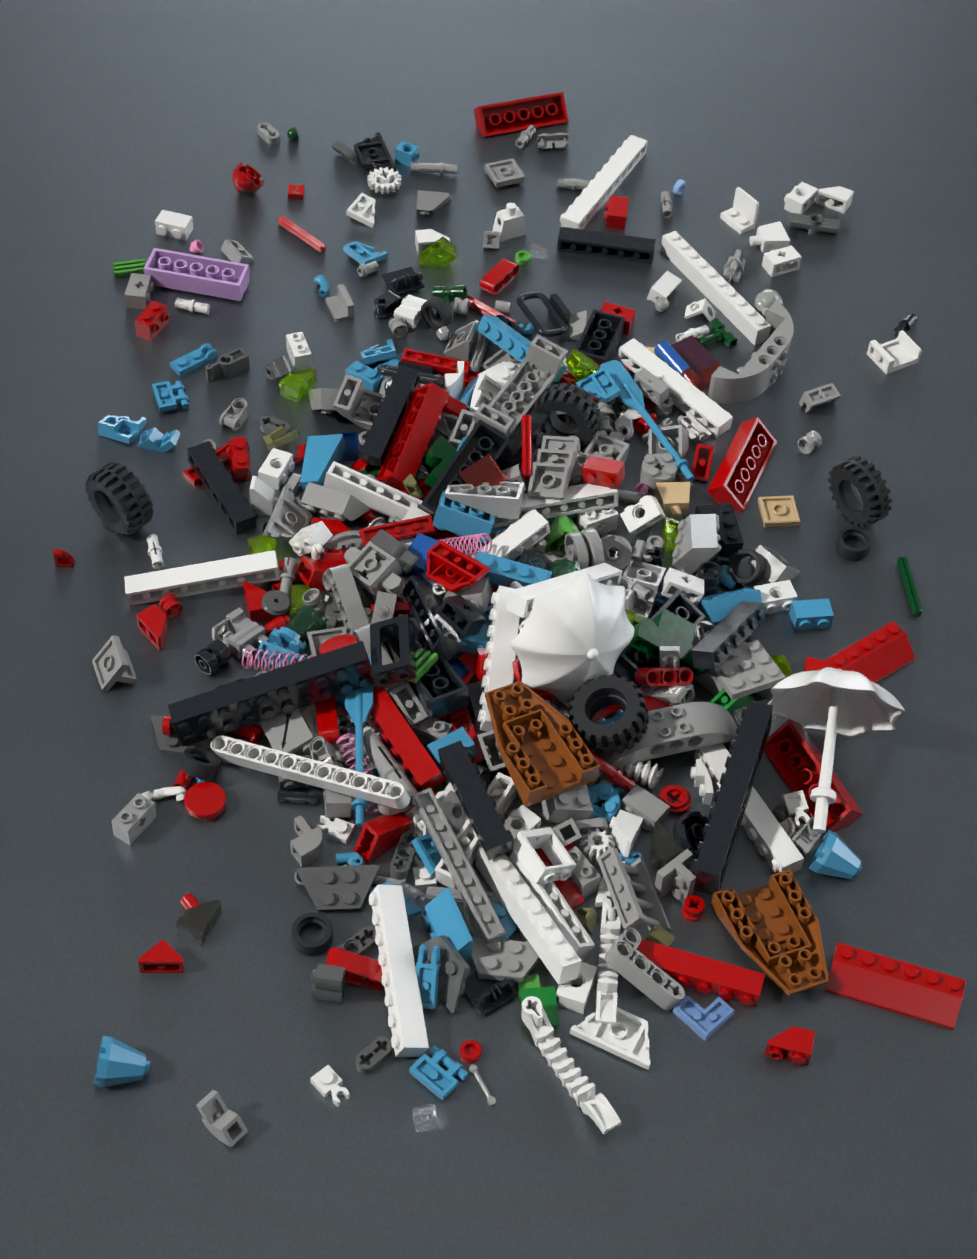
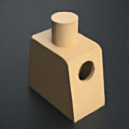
(673, 498)

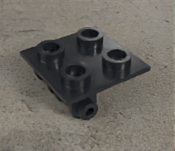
(403, 280)
(488, 993)

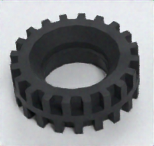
(872, 488)

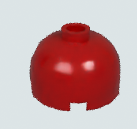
(246, 179)

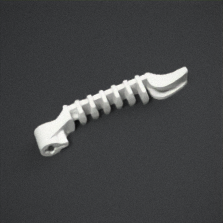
(607, 977)

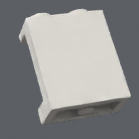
(895, 353)

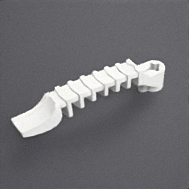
(584, 1094)

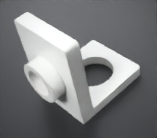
(700, 307)

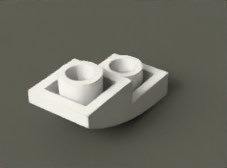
(703, 781)

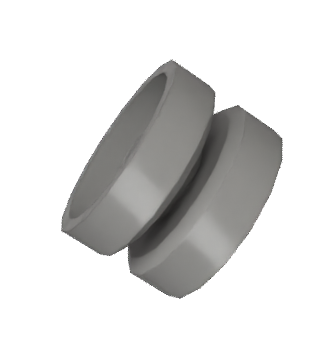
(584, 548)

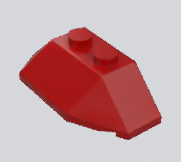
(453, 568)

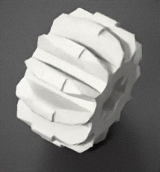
(595, 844)

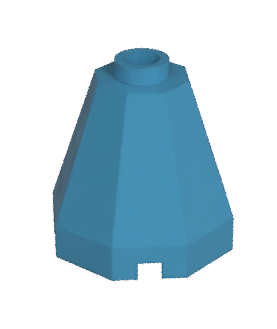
(835, 858)
(119, 1063)

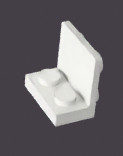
(743, 214)

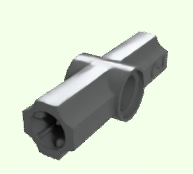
(814, 223)

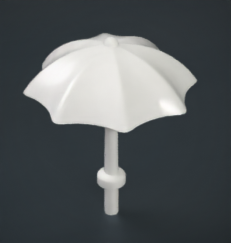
(572, 636)
(836, 704)

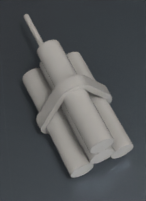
(734, 267)

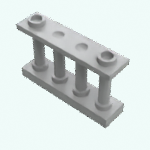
(632, 907)

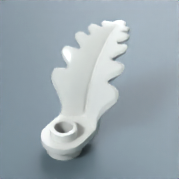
(625, 421)

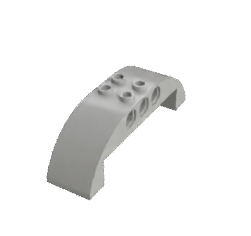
(762, 368)
(523, 387)
(362, 404)
(677, 731)

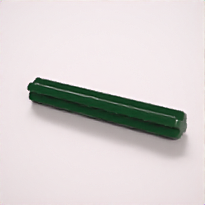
(910, 587)

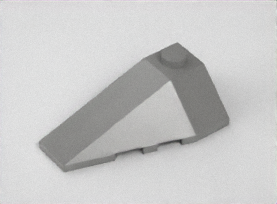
(498, 500)

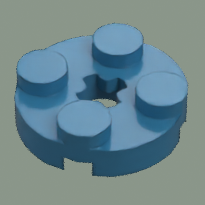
(288, 639)
(612, 801)

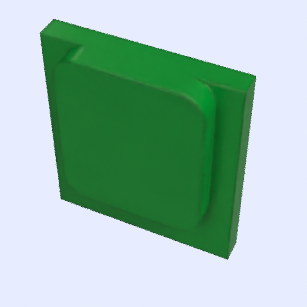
(548, 998)

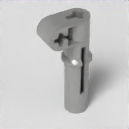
(388, 770)

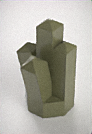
(279, 438)

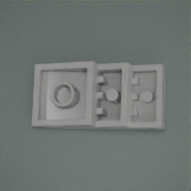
(553, 467)
(649, 577)

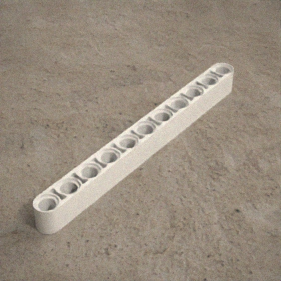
(297, 768)

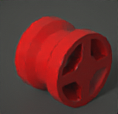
(171, 605)
(693, 914)

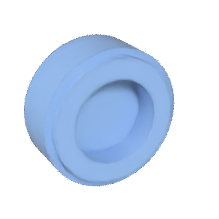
(679, 187)

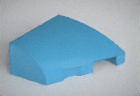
(120, 428)

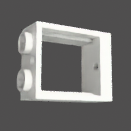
(543, 838)

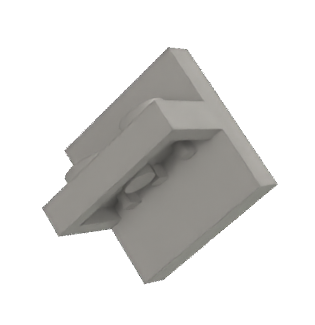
(113, 664)
(676, 877)

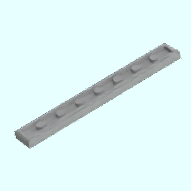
(458, 865)

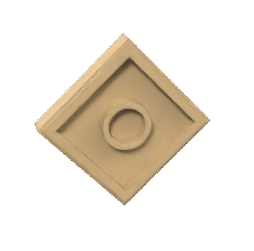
(778, 511)

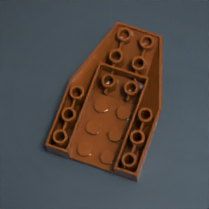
(538, 744)
(776, 931)

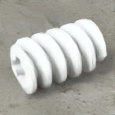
(643, 772)

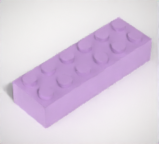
(198, 274)

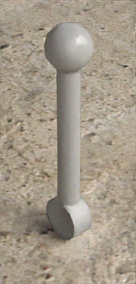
(491, 1100)

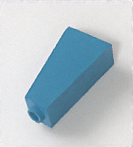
(319, 457)

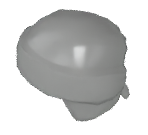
(765, 300)

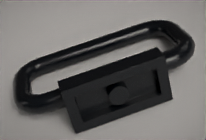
(555, 307)
(425, 372)

